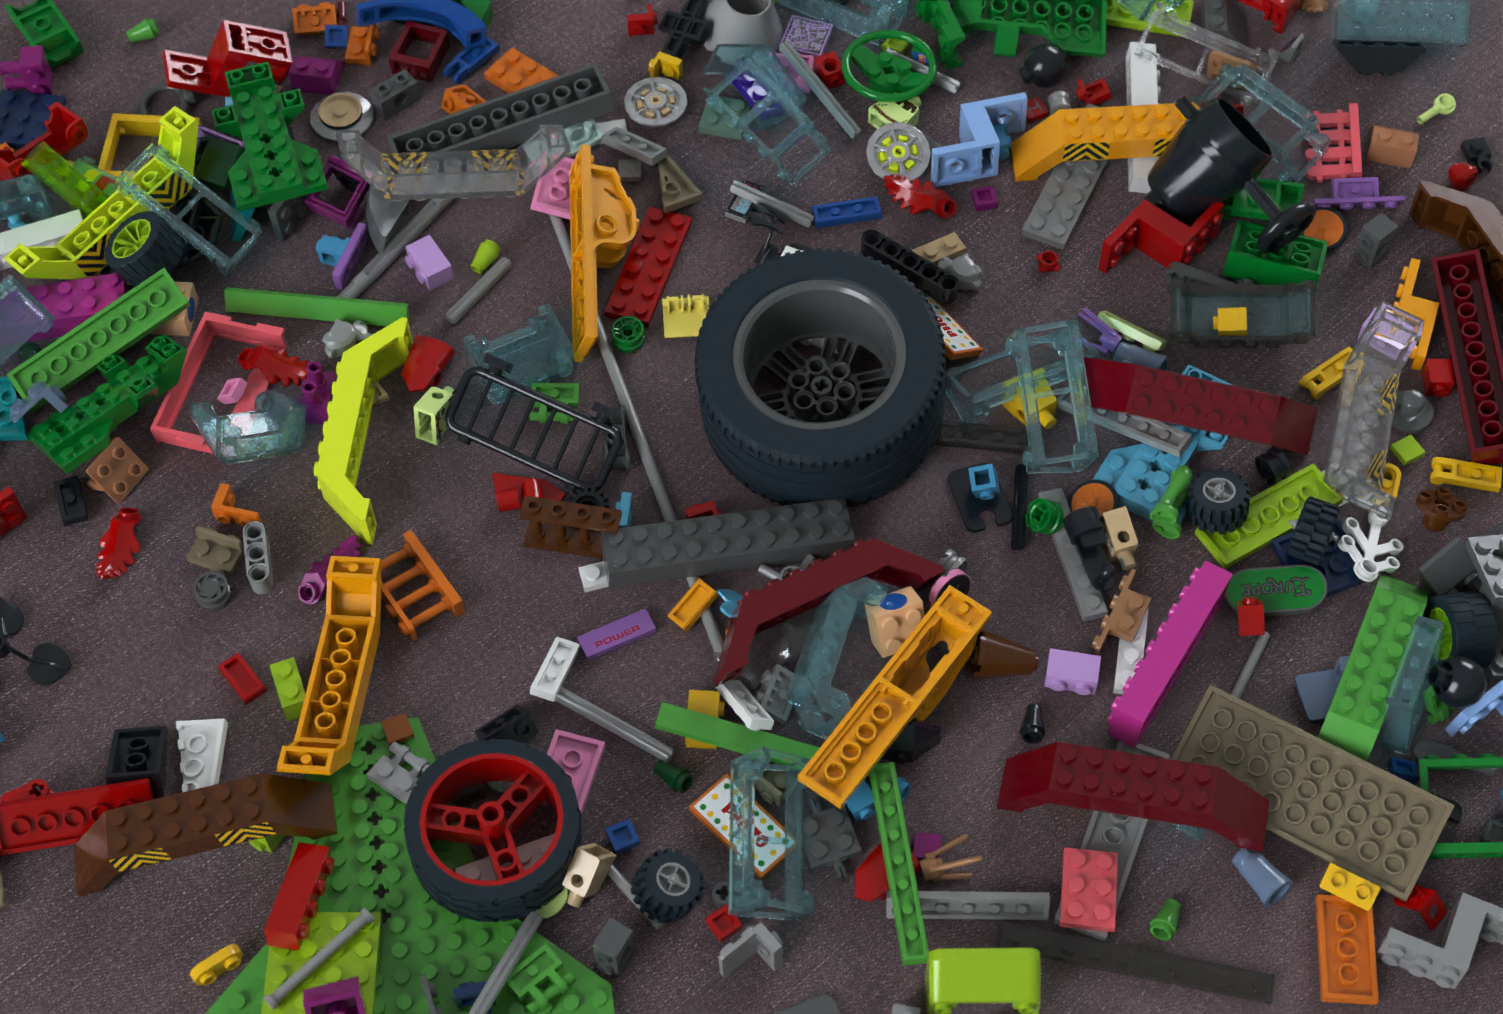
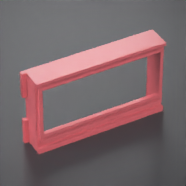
(213, 326)

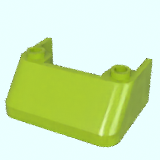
(983, 977)

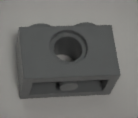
(394, 94)
(1375, 240)
(614, 947)

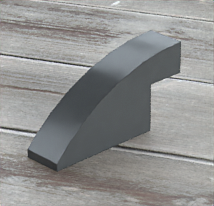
(383, 218)

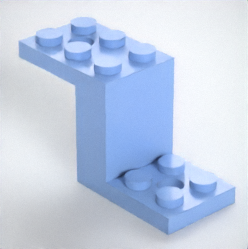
(979, 147)

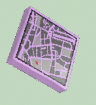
(807, 35)

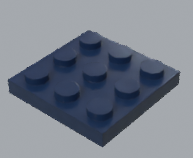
(24, 115)
(1335, 564)

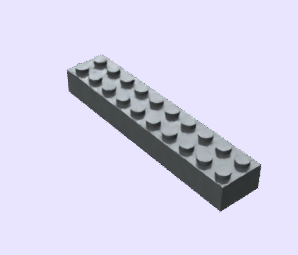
(514, 116)
(725, 542)

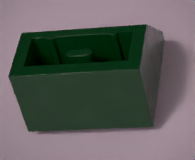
(214, 160)

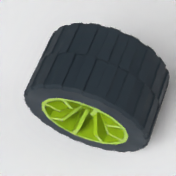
(143, 248)
(1467, 627)

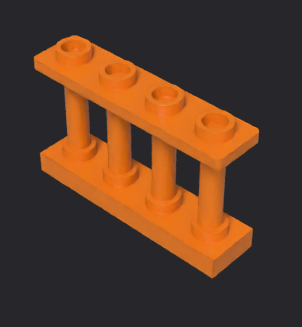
(436, 583)

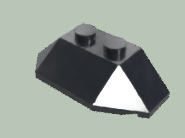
(1379, 55)
(204, 220)
(913, 742)

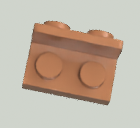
(116, 470)

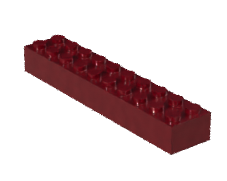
(1473, 351)

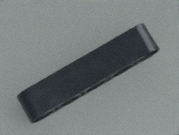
(923, 273)

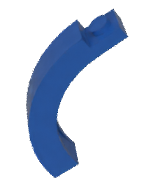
(442, 13)

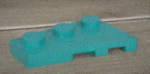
(8, 429)

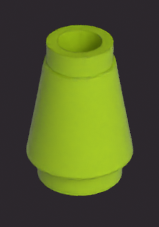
(485, 256)

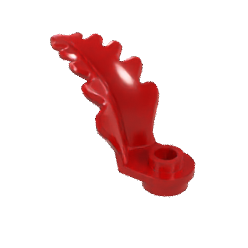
(920, 196)
(274, 365)
(119, 544)

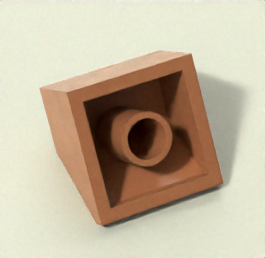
(1392, 146)

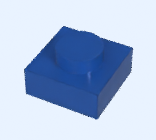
(336, 36)
(1403, 769)
(622, 836)

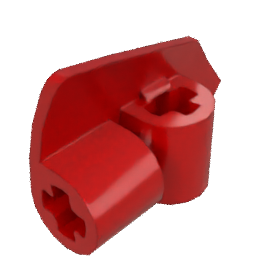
(426, 363)
(512, 489)
(872, 878)

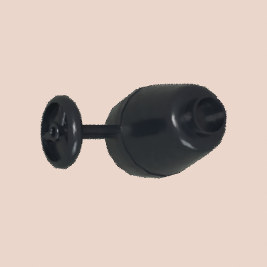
(1215, 159)

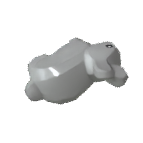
(964, 270)
(344, 336)

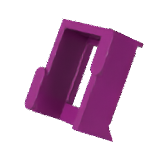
(352, 212)

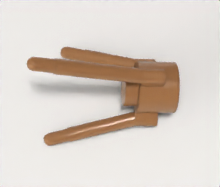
(934, 868)

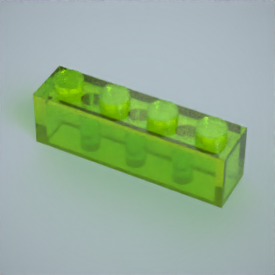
(64, 179)

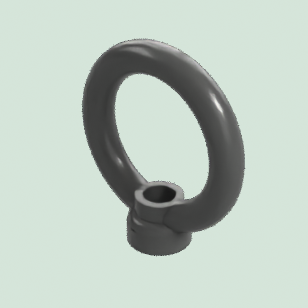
(186, 97)

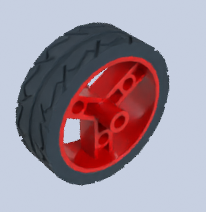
(428, 817)

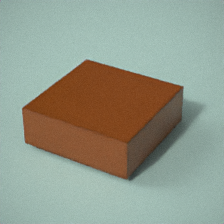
(397, 729)

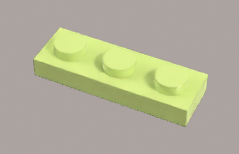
(1132, 332)

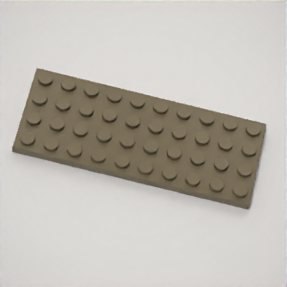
(1320, 792)

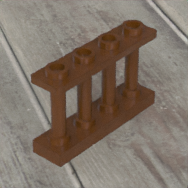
(563, 514)

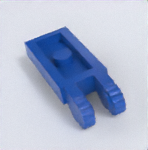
(470, 60)

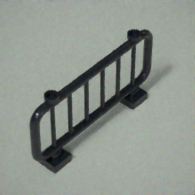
(493, 374)

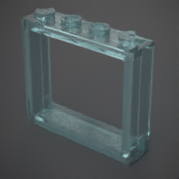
(1406, 696)

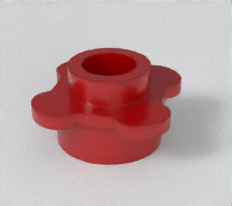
(1052, 259)

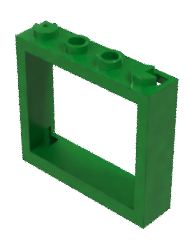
(1461, 761)

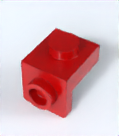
(642, 23)
(1094, 92)
(702, 510)

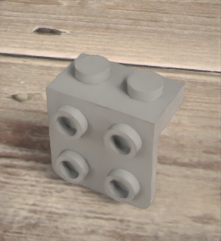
(752, 941)

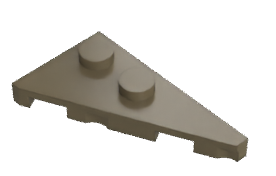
(675, 186)

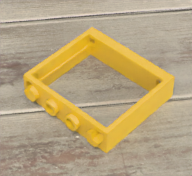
(127, 125)

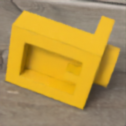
(666, 65)

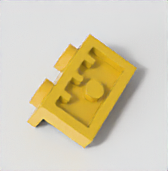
(1349, 887)

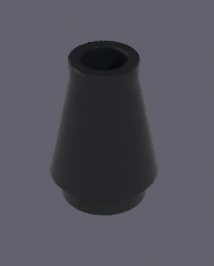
(1032, 727)

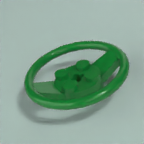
(888, 74)

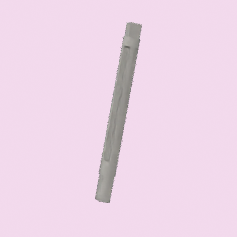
(394, 248)

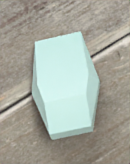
(582, 133)

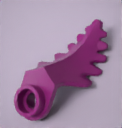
(316, 577)

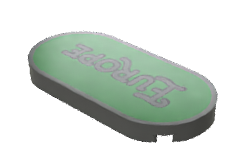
(1282, 589)

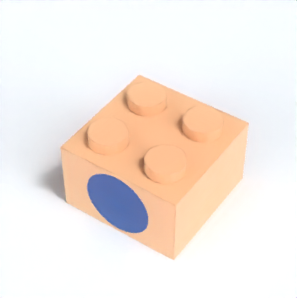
(181, 323)
(894, 620)

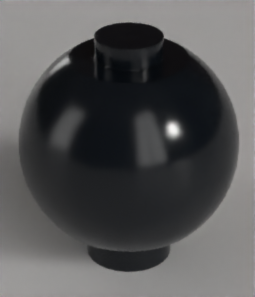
(1044, 65)
(1458, 681)

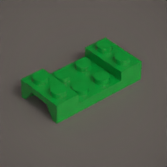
(46, 27)
(949, 32)
(1281, 192)

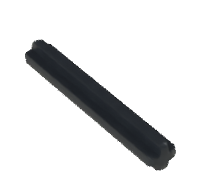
(1019, 507)

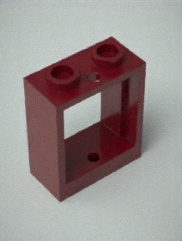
(424, 69)

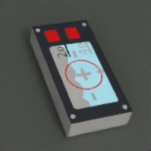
(739, 207)

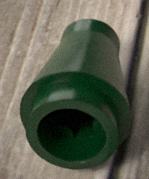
(675, 777)

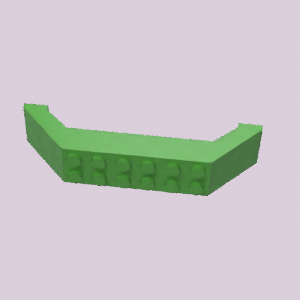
(1371, 666)

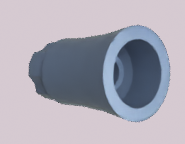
(1135, 355)
(1262, 876)

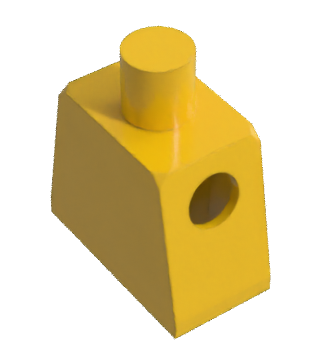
(1046, 409)

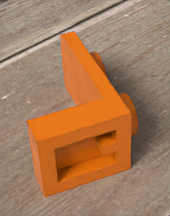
(224, 508)

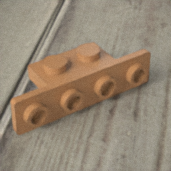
(1126, 615)

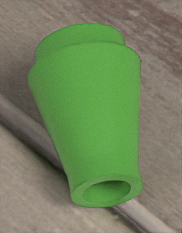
(143, 31)
(1165, 921)

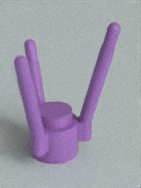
(1110, 338)

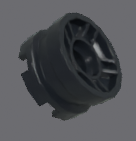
(1273, 466)

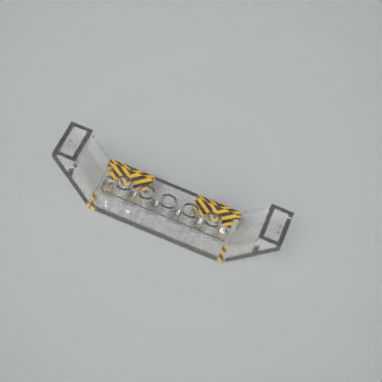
(455, 172)
(1367, 409)

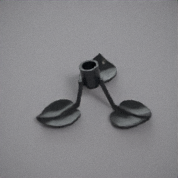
(768, 250)
(48, 660)

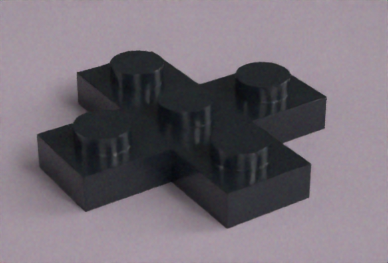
(685, 27)

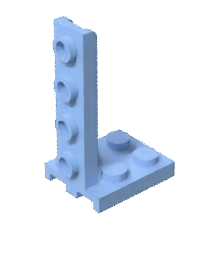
(1478, 711)

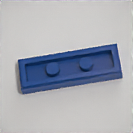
(846, 212)

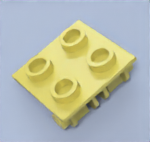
(684, 315)

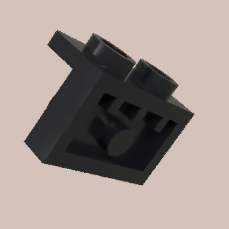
(512, 725)

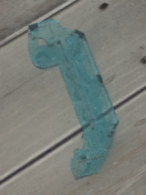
(1280, 102)
(805, 126)
(822, 652)

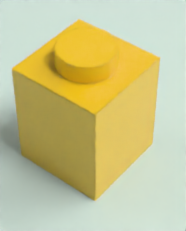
(1231, 321)

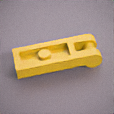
(1327, 373)
(1466, 474)

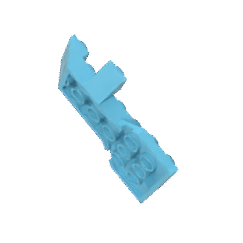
(1130, 467)

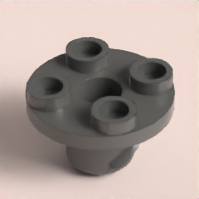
(1412, 412)

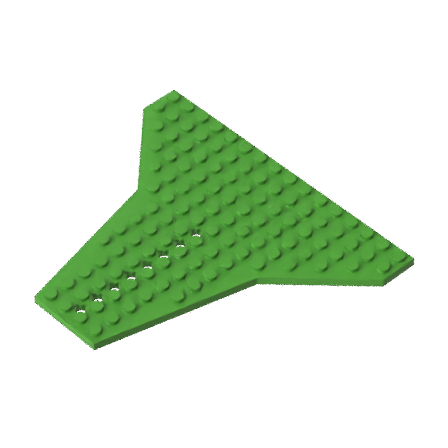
(420, 932)

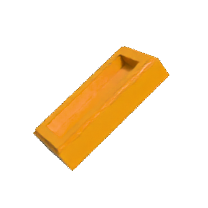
(693, 605)

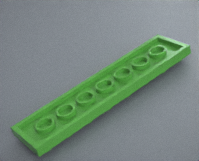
(102, 335)

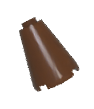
(1000, 658)

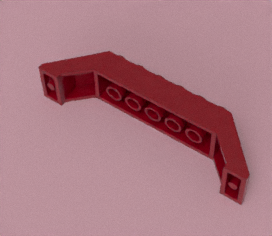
(1200, 404)
(811, 587)
(1136, 788)

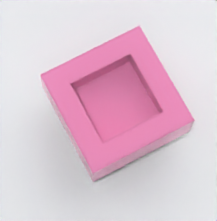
(232, 391)

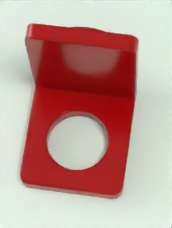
(1422, 900)

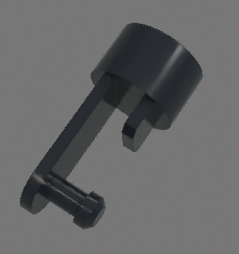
(1088, 535)

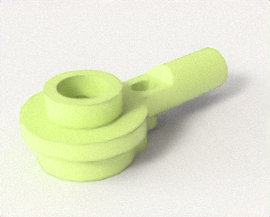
(1443, 104)

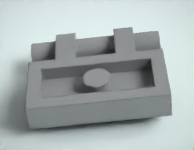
(393, 777)

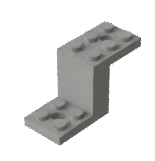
(1452, 958)

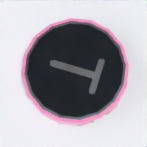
(956, 578)

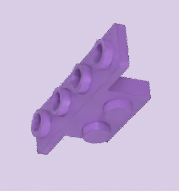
(1357, 192)

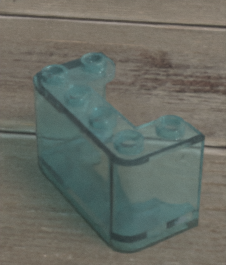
(537, 352)

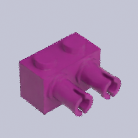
(33, 71)
(317, 393)

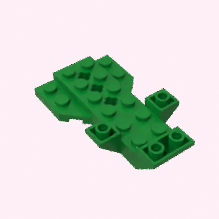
(1015, 17)
(272, 163)
(85, 427)

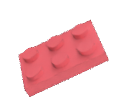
(1088, 889)

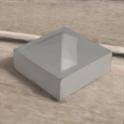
(629, 170)

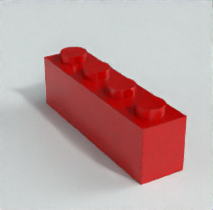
(299, 896)

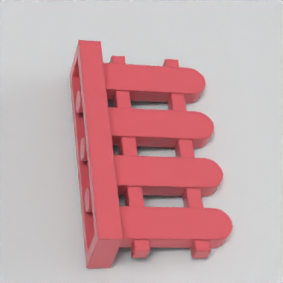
(1341, 153)

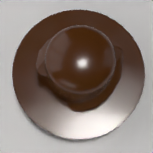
(1439, 508)

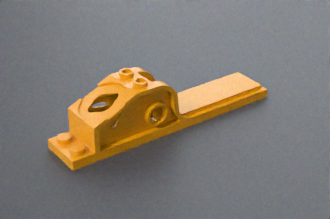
(598, 236)
(898, 695)

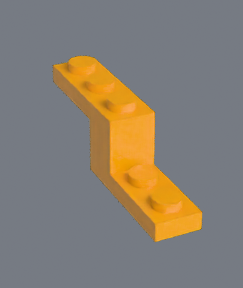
(1418, 307)

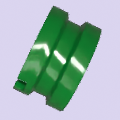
(621, 332)
(1044, 516)

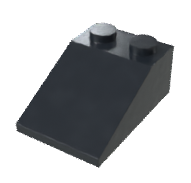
(139, 755)

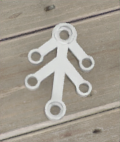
(1365, 566)

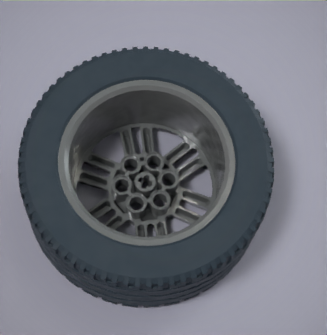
(799, 450)

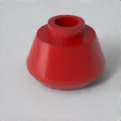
(1462, 176)

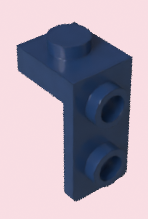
(468, 993)

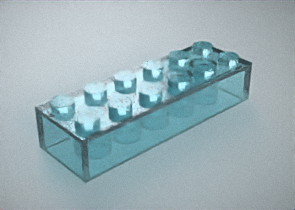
(1425, 21)

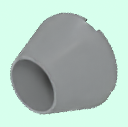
(743, 23)

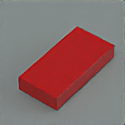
(242, 678)

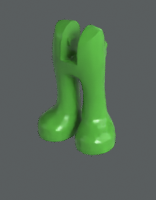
(1166, 511)

